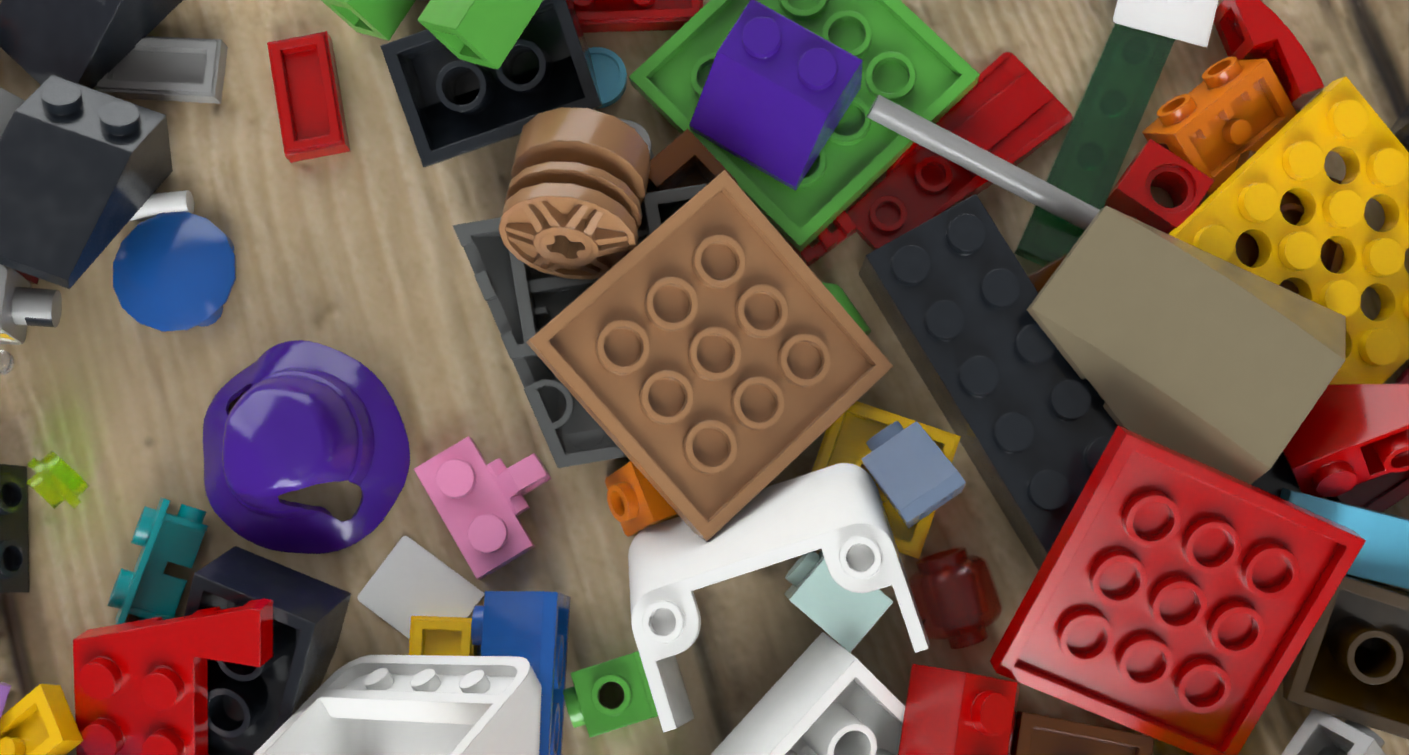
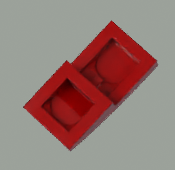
(1255, 32)

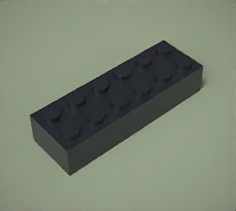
(992, 370)

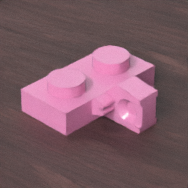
(482, 502)

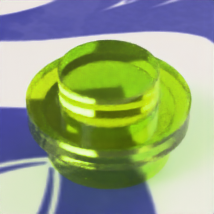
(56, 481)

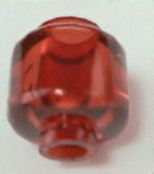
(956, 596)

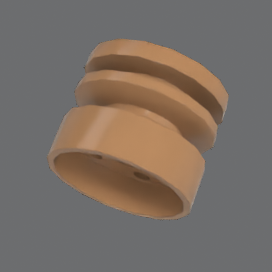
(575, 193)

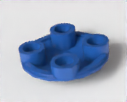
(174, 272)

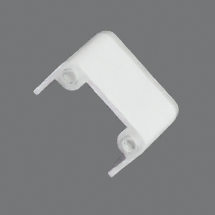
(822, 510)
(418, 709)

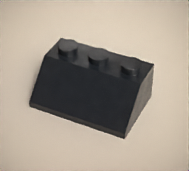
(469, 106)

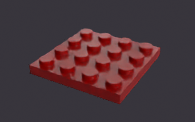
(1174, 598)

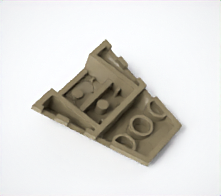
(1189, 344)

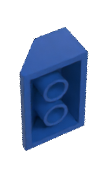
(532, 628)

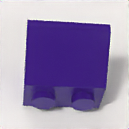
(775, 94)

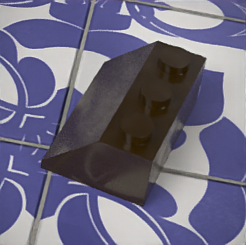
(1357, 658)

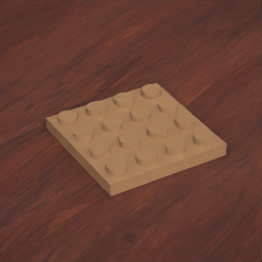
(711, 355)

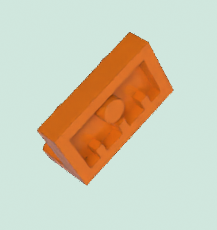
(1223, 116)

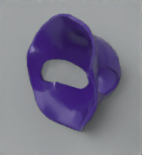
(301, 424)

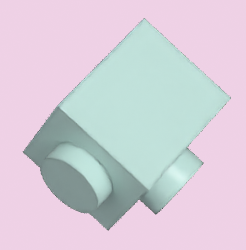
(837, 611)

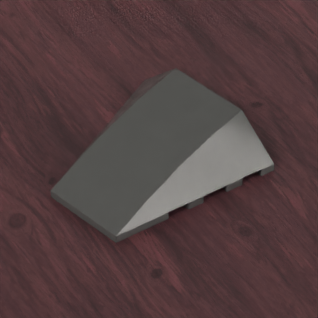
(527, 301)

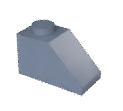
(911, 471)

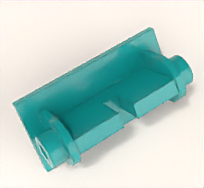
(163, 539)

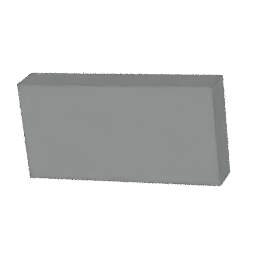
(169, 71)

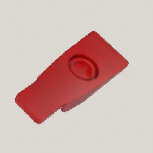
(1002, 114)

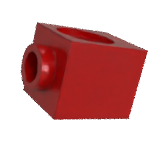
(1159, 168)

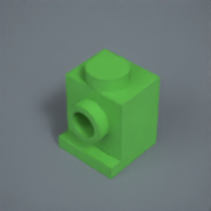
(584, 697)

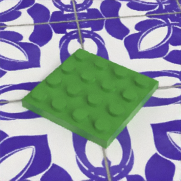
(900, 62)

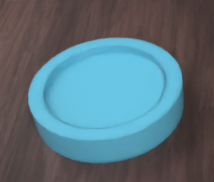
(610, 75)

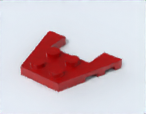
(147, 679)

